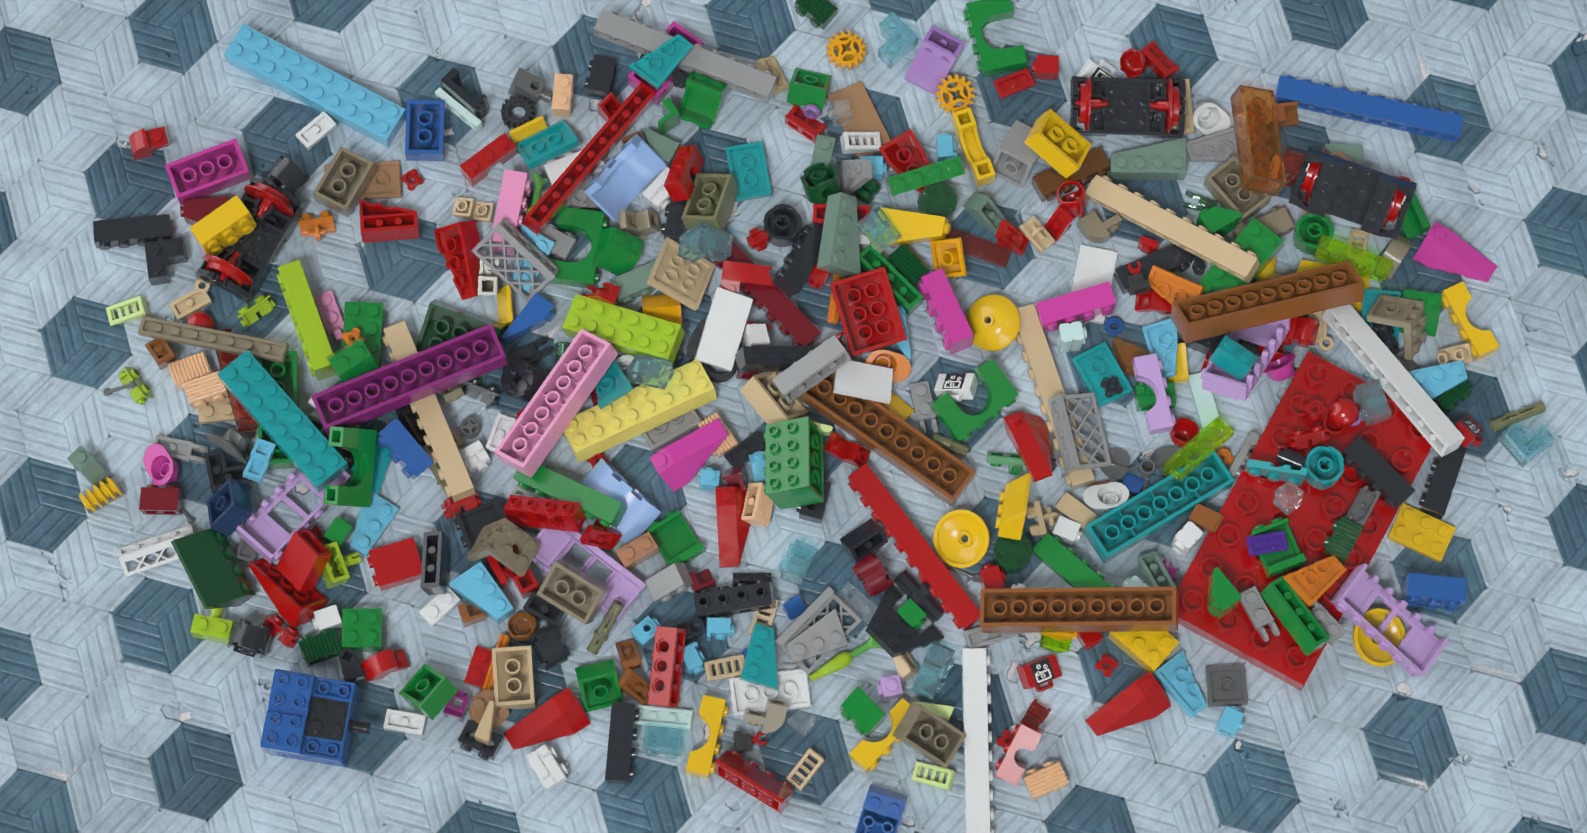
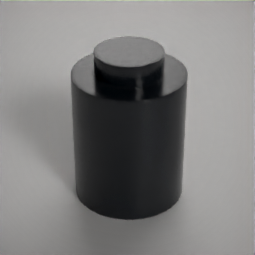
(1290, 457)

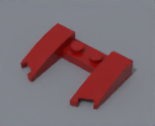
(737, 272)

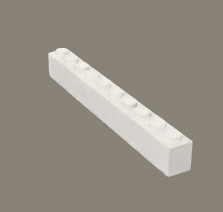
(1394, 379)
(976, 741)

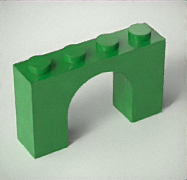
(992, 60)
(589, 224)
(999, 394)
(359, 488)

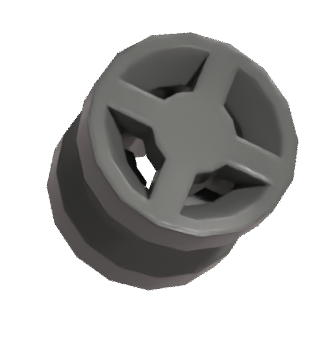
(468, 424)

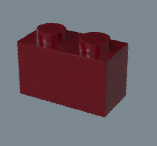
(161, 500)

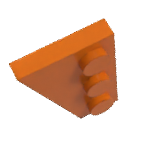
(1173, 286)
(1315, 579)

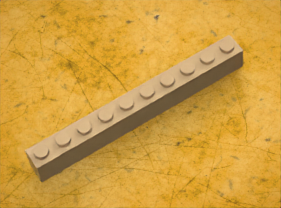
(1172, 228)
(1047, 384)
(432, 421)

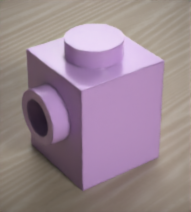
(890, 688)

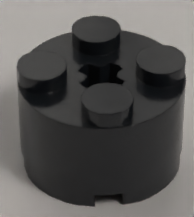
(287, 175)
(779, 215)
(521, 380)
(249, 638)
(549, 647)

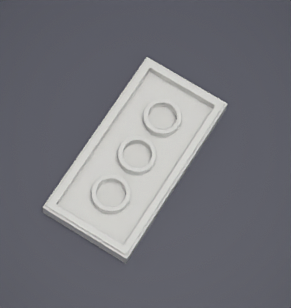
(1094, 268)
(723, 329)
(792, 688)

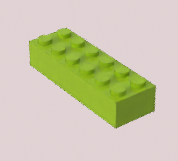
(305, 314)
(623, 328)

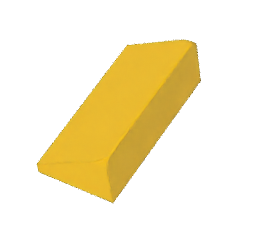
(527, 129)
(505, 308)
(1182, 366)
(898, 407)

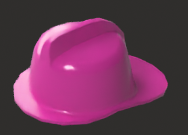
(1281, 368)
(160, 465)

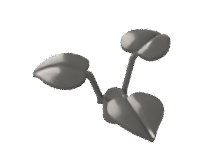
(1121, 460)

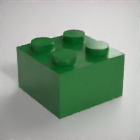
(363, 629)
(428, 691)

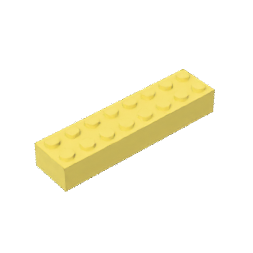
(638, 412)

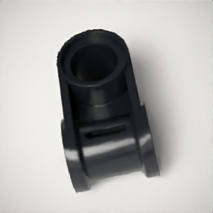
(690, 635)
(352, 670)

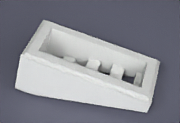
(860, 148)

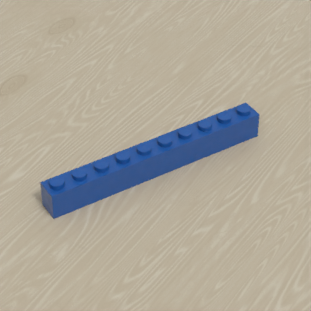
(1369, 109)

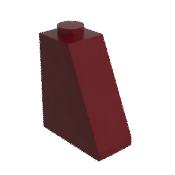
(198, 208)

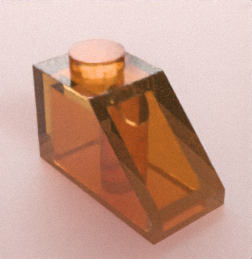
(1125, 354)

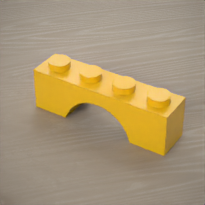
(968, 137)
(1455, 301)
(867, 753)
(700, 761)

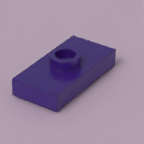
(1266, 543)

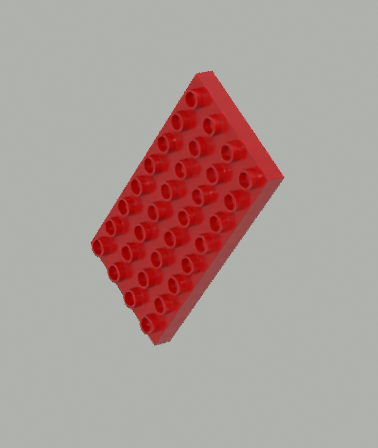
(1252, 505)

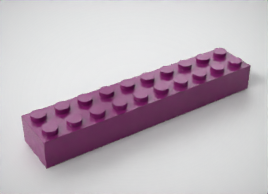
(410, 379)

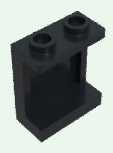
(451, 85)
(472, 521)

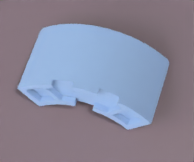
(624, 176)
(640, 510)

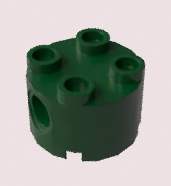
(820, 182)
(937, 200)
(1012, 554)

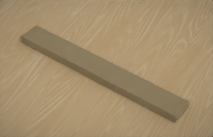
(212, 339)

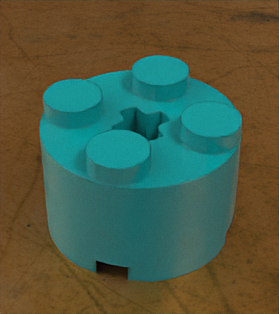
(1327, 457)

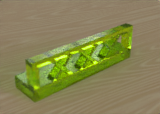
(1364, 262)
(1196, 446)

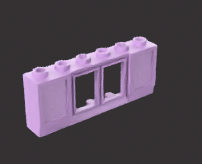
(1222, 383)
(268, 536)
(623, 584)
(1419, 645)

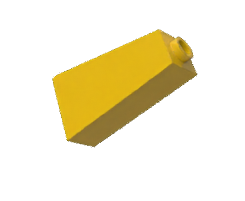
(917, 226)

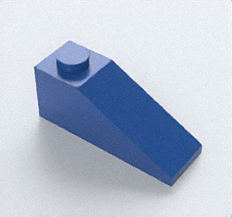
(532, 317)

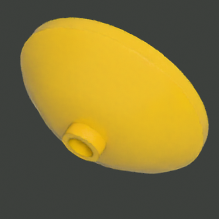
(1003, 326)
(950, 543)
(1369, 650)

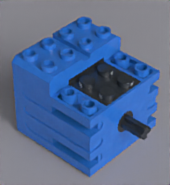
(311, 718)

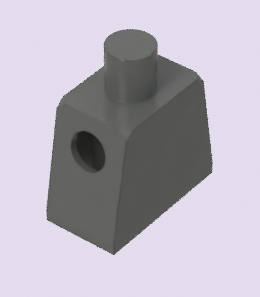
(529, 86)

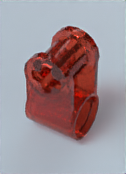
(1292, 165)
(1036, 714)

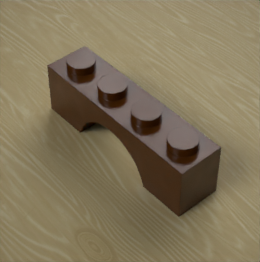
(1048, 181)

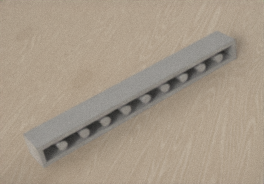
(645, 39)

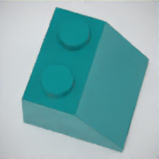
(1233, 357)

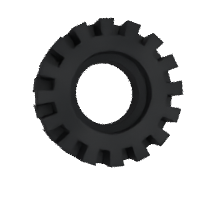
(517, 102)

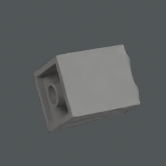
(1014, 158)

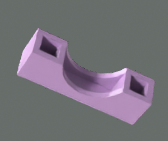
(1148, 371)

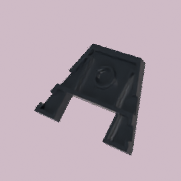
(894, 632)

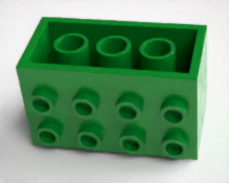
(794, 463)

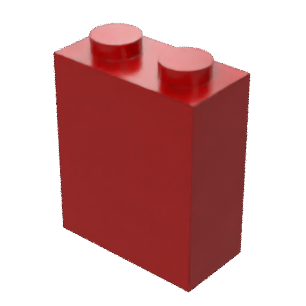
(303, 560)
(395, 564)

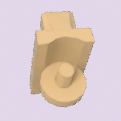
(1037, 234)
(1455, 353)
(1038, 511)

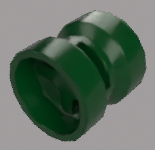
(867, 191)

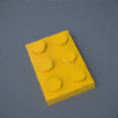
(1421, 533)

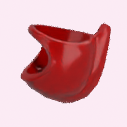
(1074, 201)

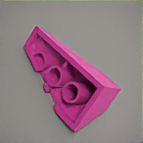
(1450, 253)
(685, 457)

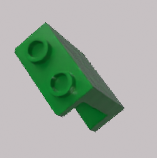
(701, 100)
(675, 539)
(1280, 561)

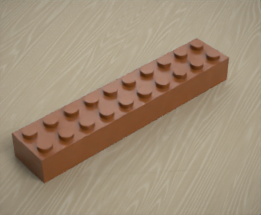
(1267, 301)
(893, 440)
(1079, 609)

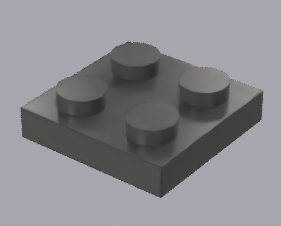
(1226, 686)

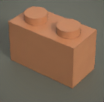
(637, 551)

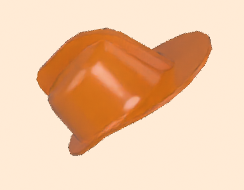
(893, 360)

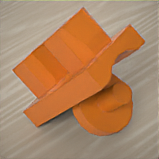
(316, 226)

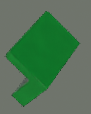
(670, 118)
(1415, 220)

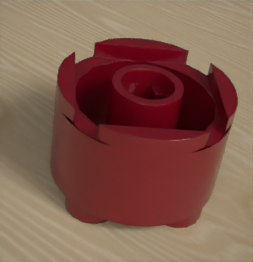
(873, 573)

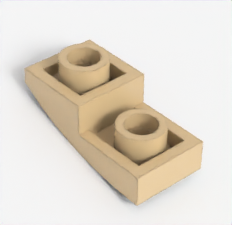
(472, 210)
(1075, 510)

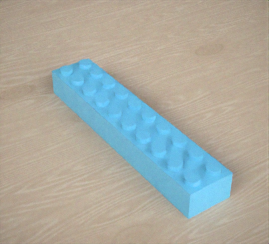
(315, 85)

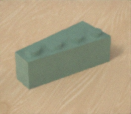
(1150, 162)
(840, 237)

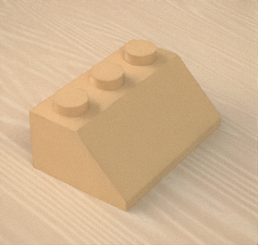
(769, 401)
(513, 677)

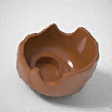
(521, 626)

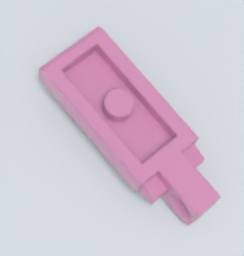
(330, 314)

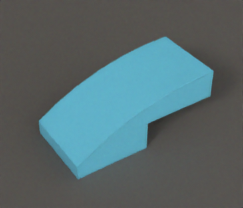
(259, 460)

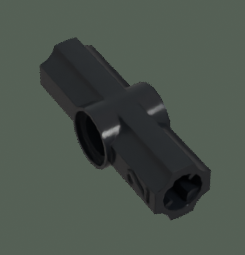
(920, 595)

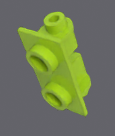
(249, 315)
(141, 390)

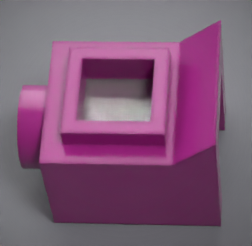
(457, 706)

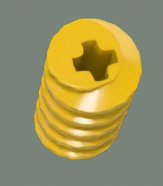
(100, 494)

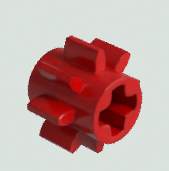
(757, 239)

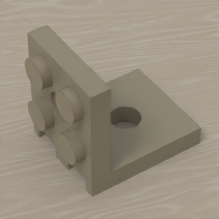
(1403, 314)
(498, 540)

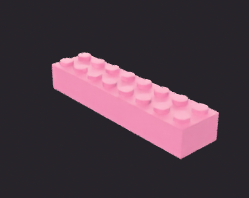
(556, 403)

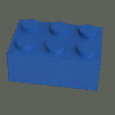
(425, 130)
(404, 449)
(1434, 591)

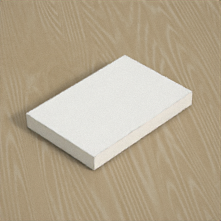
(864, 381)

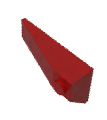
(904, 153)
(456, 245)
(1031, 442)
(730, 527)
(291, 604)
(1135, 704)
(552, 720)

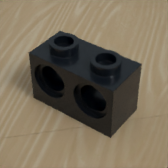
(477, 746)

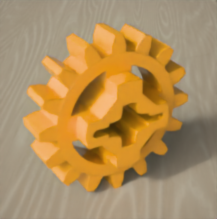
(842, 43)
(958, 88)

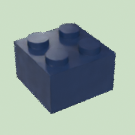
(229, 507)

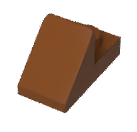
(160, 352)
(1205, 518)
(628, 654)
(634, 686)

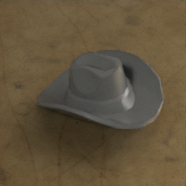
(233, 443)

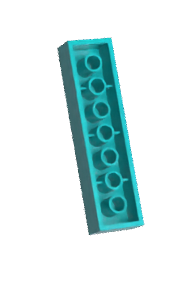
(282, 421)
(1156, 508)

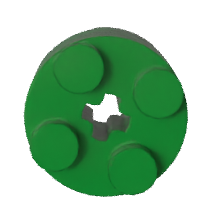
(1302, 233)

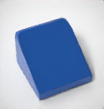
(1133, 484)
(794, 607)

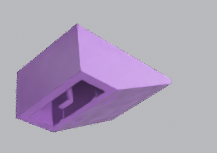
(934, 59)

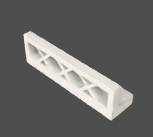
(151, 546)

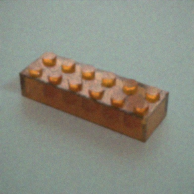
(1258, 140)

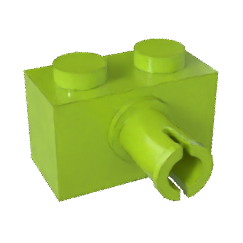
(336, 570)
(212, 626)

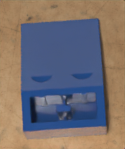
(881, 811)

